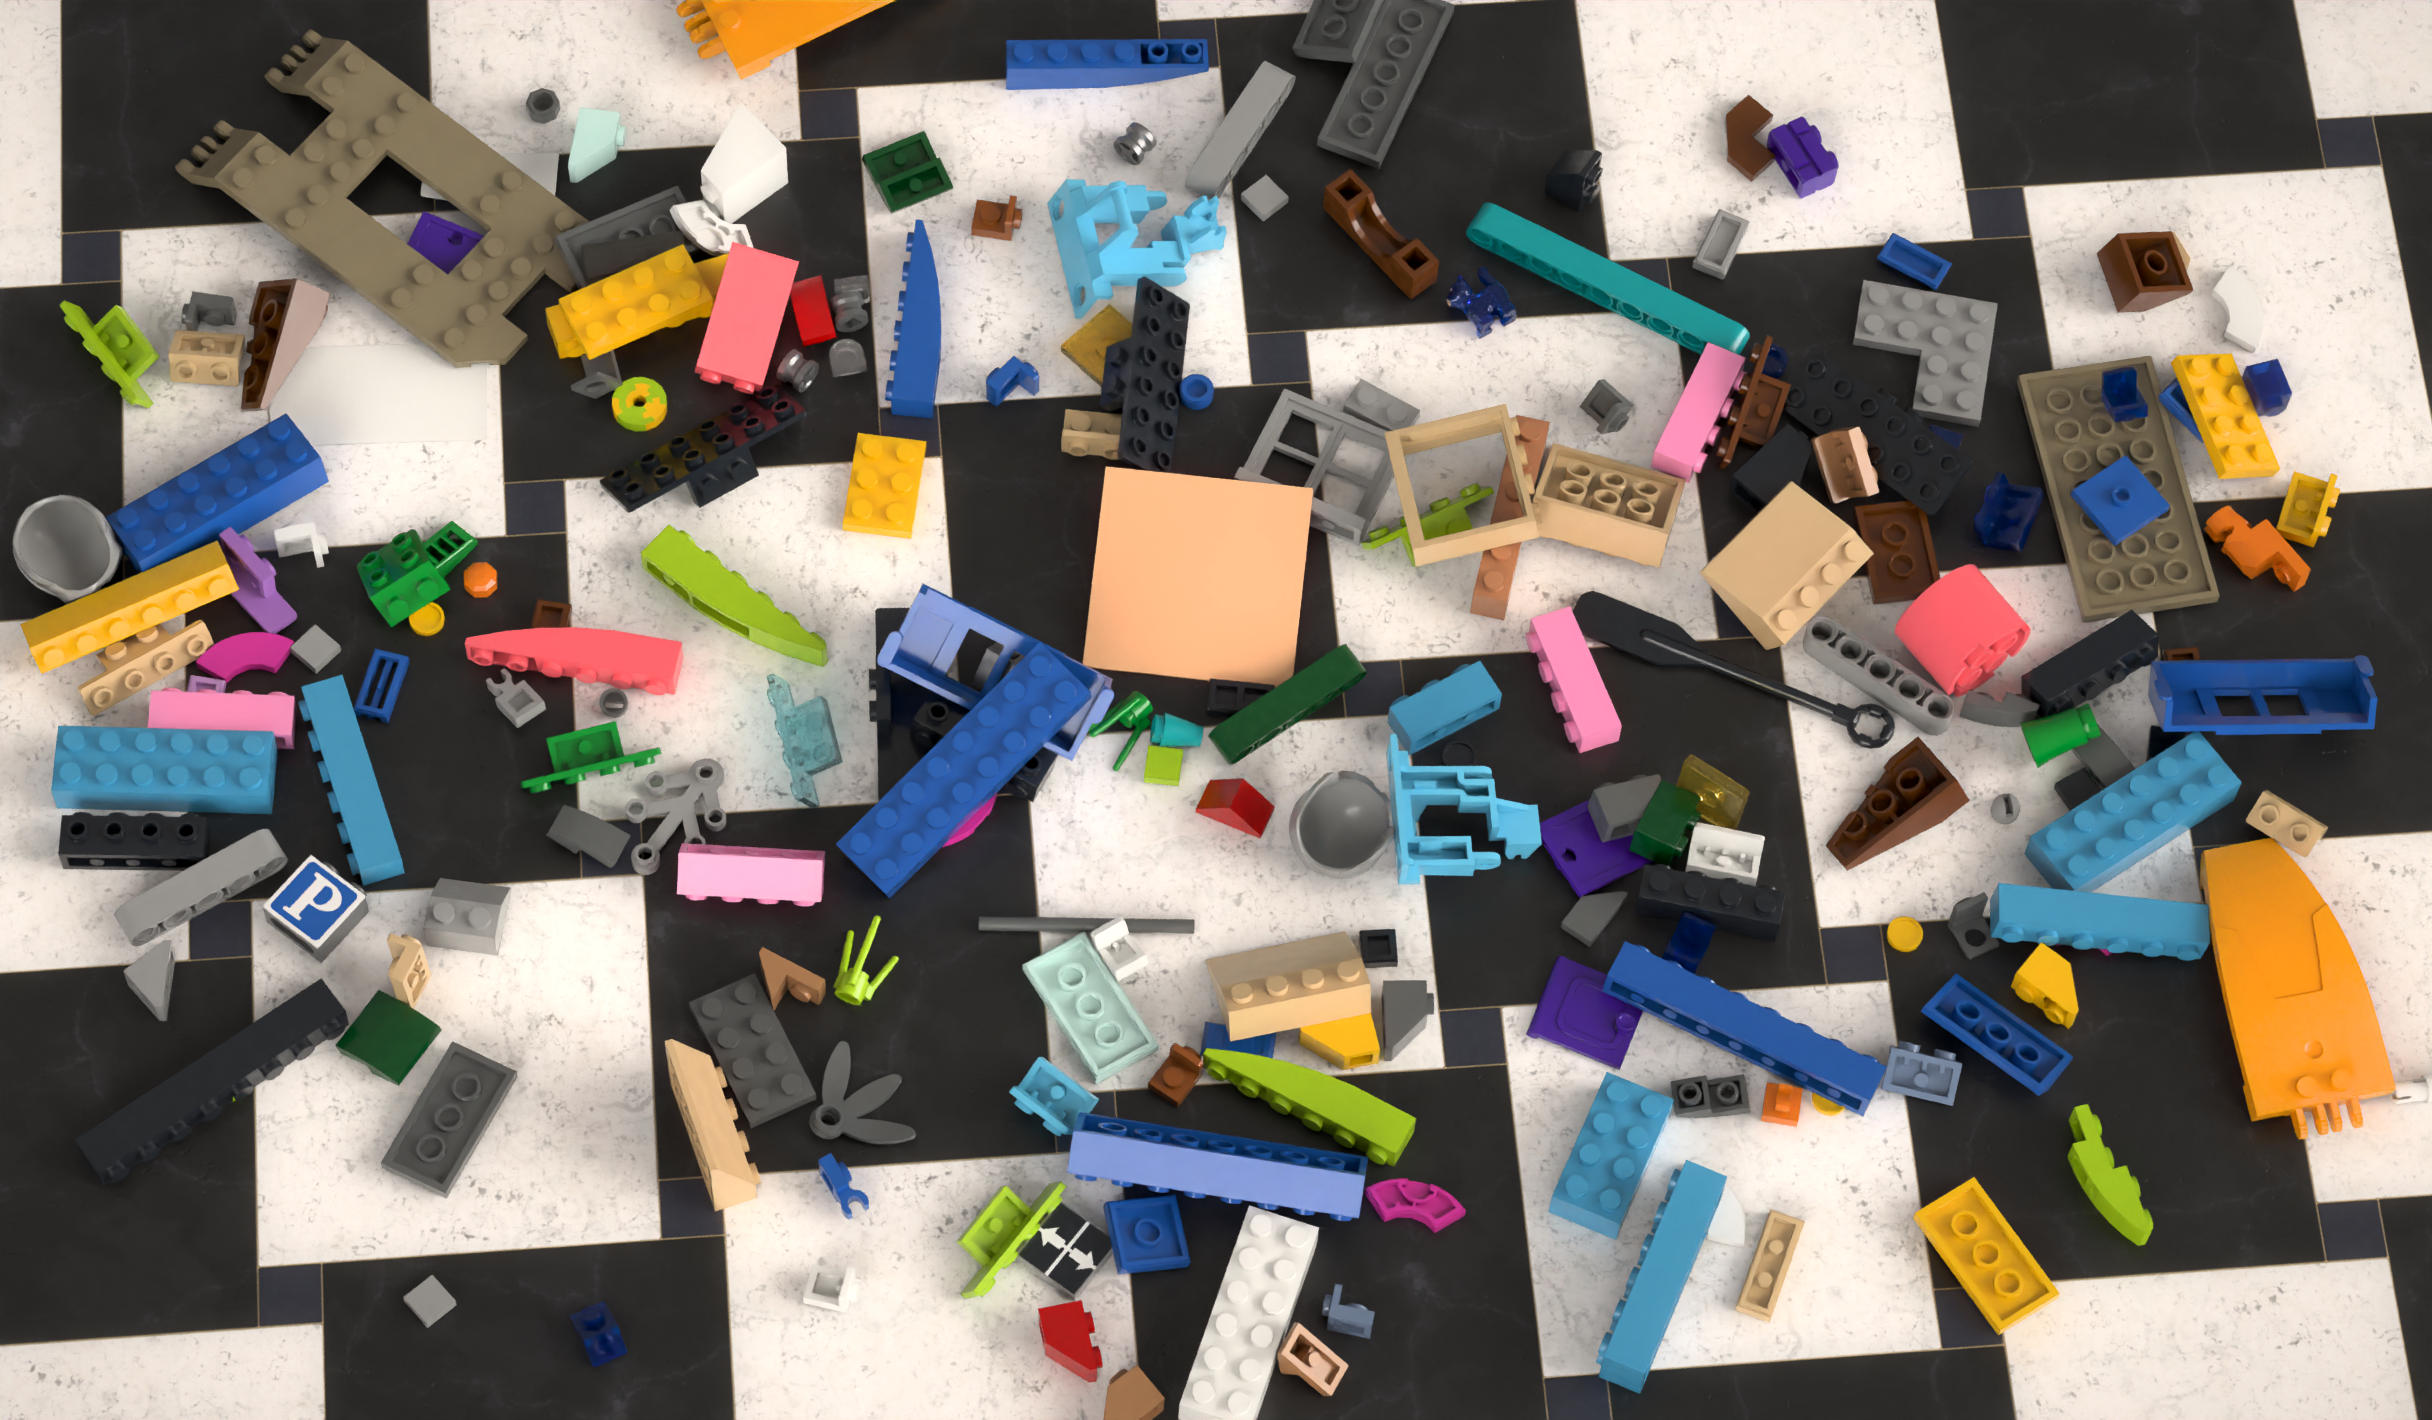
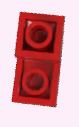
(812, 311)

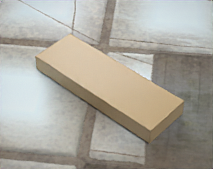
(1769, 1265)

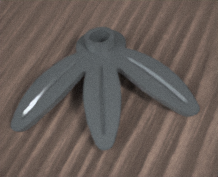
(845, 1113)

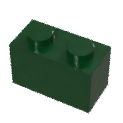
(1665, 824)

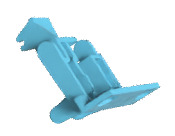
(1114, 262)
(1472, 792)

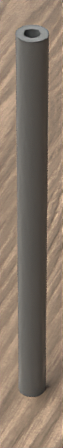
(1065, 924)

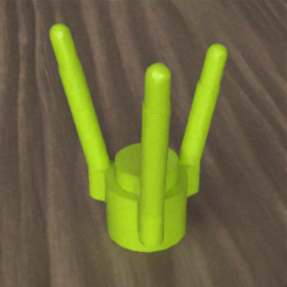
(854, 984)

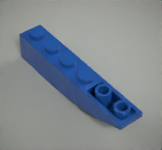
(1100, 62)
(918, 333)

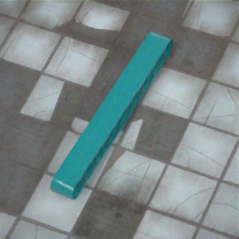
(1603, 281)

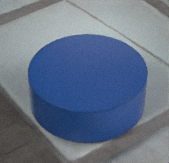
(1196, 391)

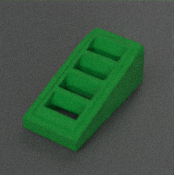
(450, 560)

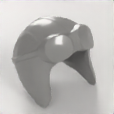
(66, 547)
(1341, 825)

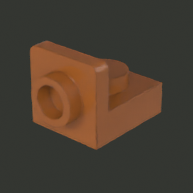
(996, 219)
(1177, 1074)

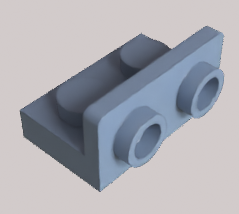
(1922, 1074)

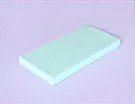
(1090, 1007)

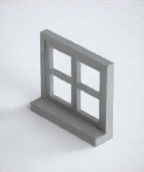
(1324, 515)

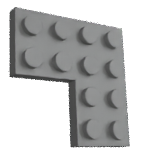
(1946, 332)

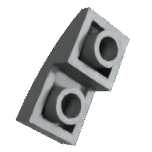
(1986, 710)
(2104, 759)
(589, 833)
(1710, 1098)

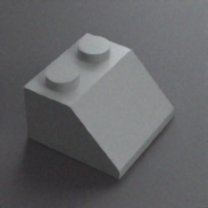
(466, 916)

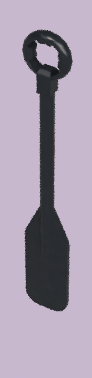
(1670, 645)

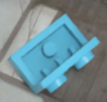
(1053, 1097)

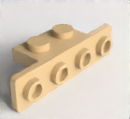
(141, 662)

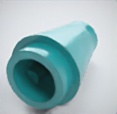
(1175, 732)

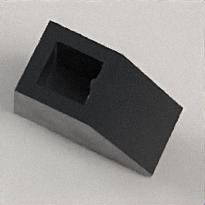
(1575, 178)

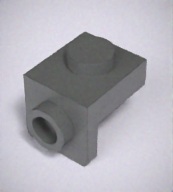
(1607, 407)

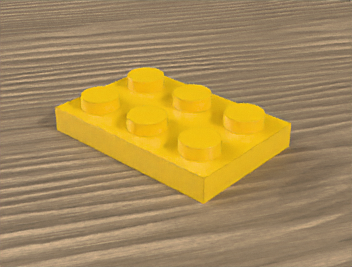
(884, 485)

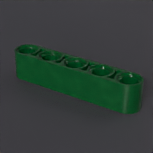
(1287, 704)

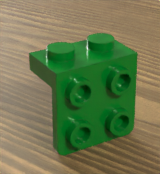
(401, 577)

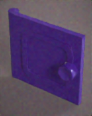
(442, 241)
(1596, 861)
(1582, 1016)

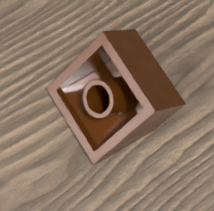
(2144, 270)

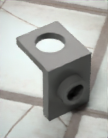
(601, 376)
(1967, 916)

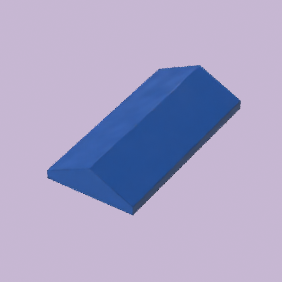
(1997, 1034)

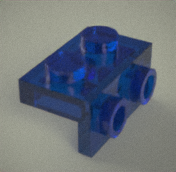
(2007, 514)

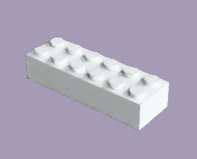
(1249, 1318)

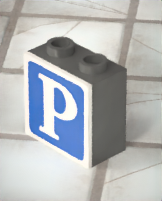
(316, 908)

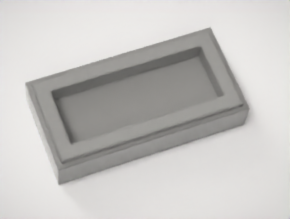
(1721, 244)

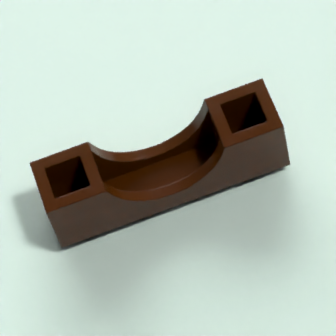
(1356, 211)

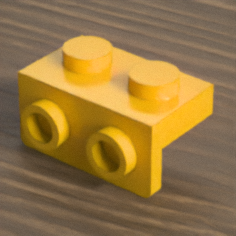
(2305, 508)

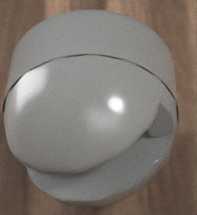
(1998, 808)

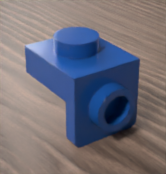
(1010, 376)

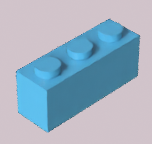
(1444, 707)

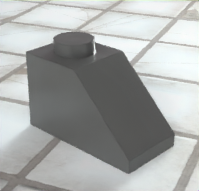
(1403, 1013)

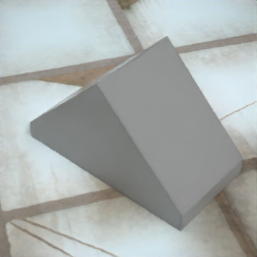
(152, 978)

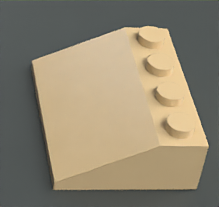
(1607, 505)
(1785, 565)
(1290, 985)
(711, 1126)

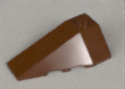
(284, 323)
(1904, 802)

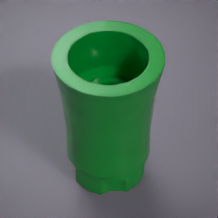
(2059, 733)

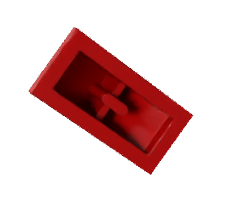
(1236, 805)

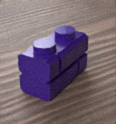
(1802, 156)

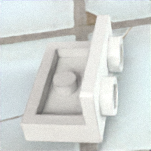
(1725, 853)

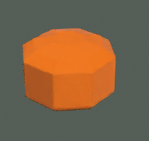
(480, 579)

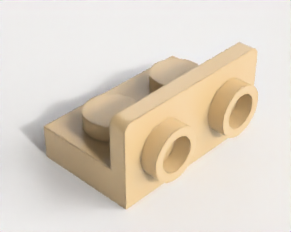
(206, 357)
(1091, 433)
(2286, 823)
(409, 968)

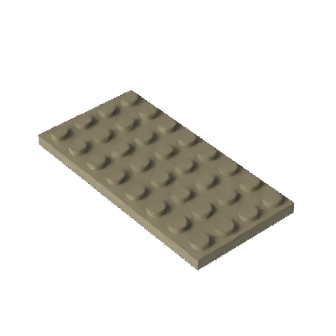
(2076, 439)

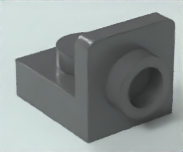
(210, 309)

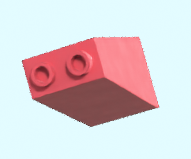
(746, 318)

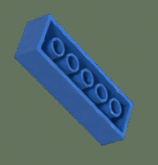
(221, 492)

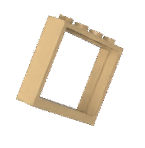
(1451, 431)

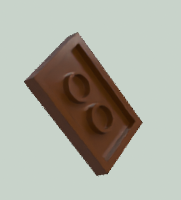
(1902, 550)

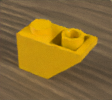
(2049, 984)
(1343, 1042)

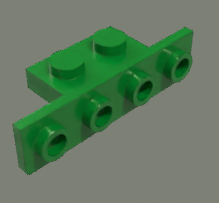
(585, 752)

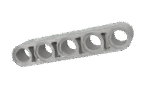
(1240, 131)
(1884, 690)
(200, 887)

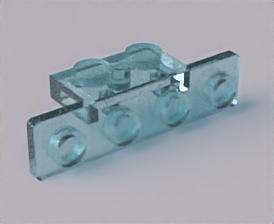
(806, 736)

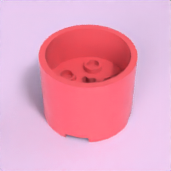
(1962, 630)

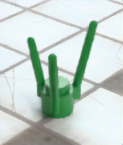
(1129, 712)

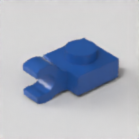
(837, 1180)

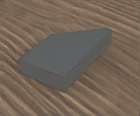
(1592, 915)

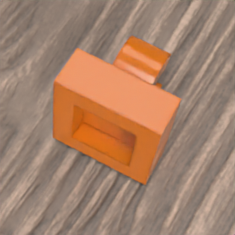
(1781, 1104)

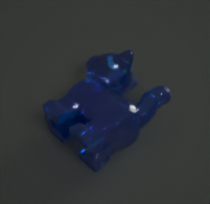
(1484, 305)

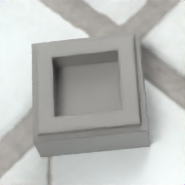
(1264, 198)
(315, 649)
(429, 1301)

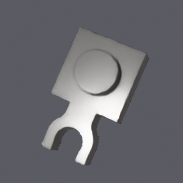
(516, 701)

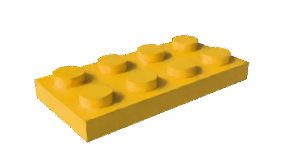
(636, 302)
(2225, 416)
(1986, 1256)

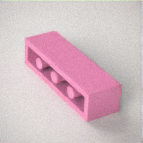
(1698, 413)
(1573, 679)
(225, 711)
(750, 873)

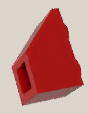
(1067, 1338)

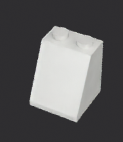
(743, 167)

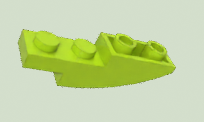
(2109, 1189)

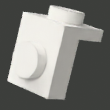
(301, 538)
(1118, 948)
(831, 1287)

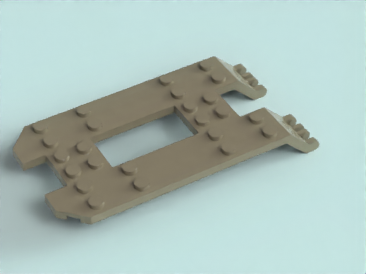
(377, 117)

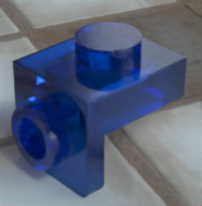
(2122, 395)
(1690, 942)
(599, 1333)

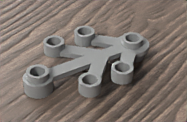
(678, 810)

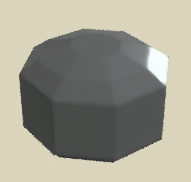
(543, 105)

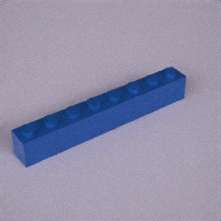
(1744, 1028)

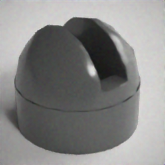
(613, 696)

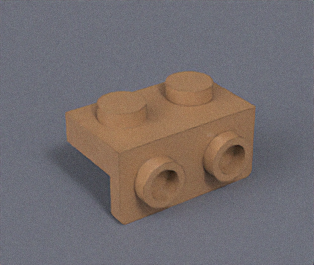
(1845, 464)

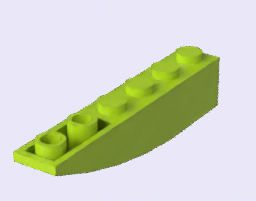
(727, 597)
(1319, 1102)

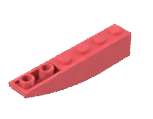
(584, 654)

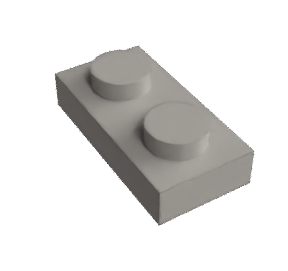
(1380, 408)

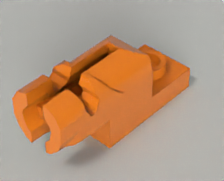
(2257, 548)

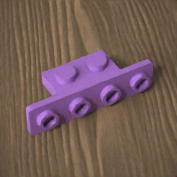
(255, 583)

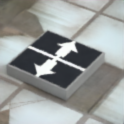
(1066, 1251)

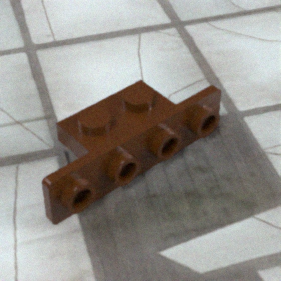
(1758, 409)

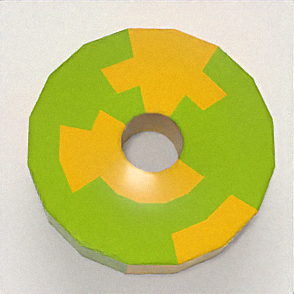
(639, 390)

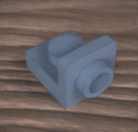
(1348, 1319)

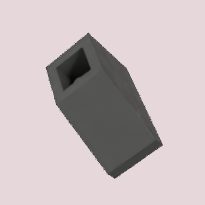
(1620, 806)

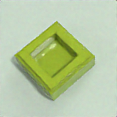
(1163, 765)

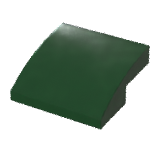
(907, 172)
(388, 1037)

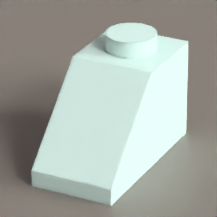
(594, 141)

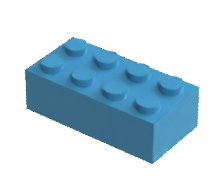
(1611, 1155)

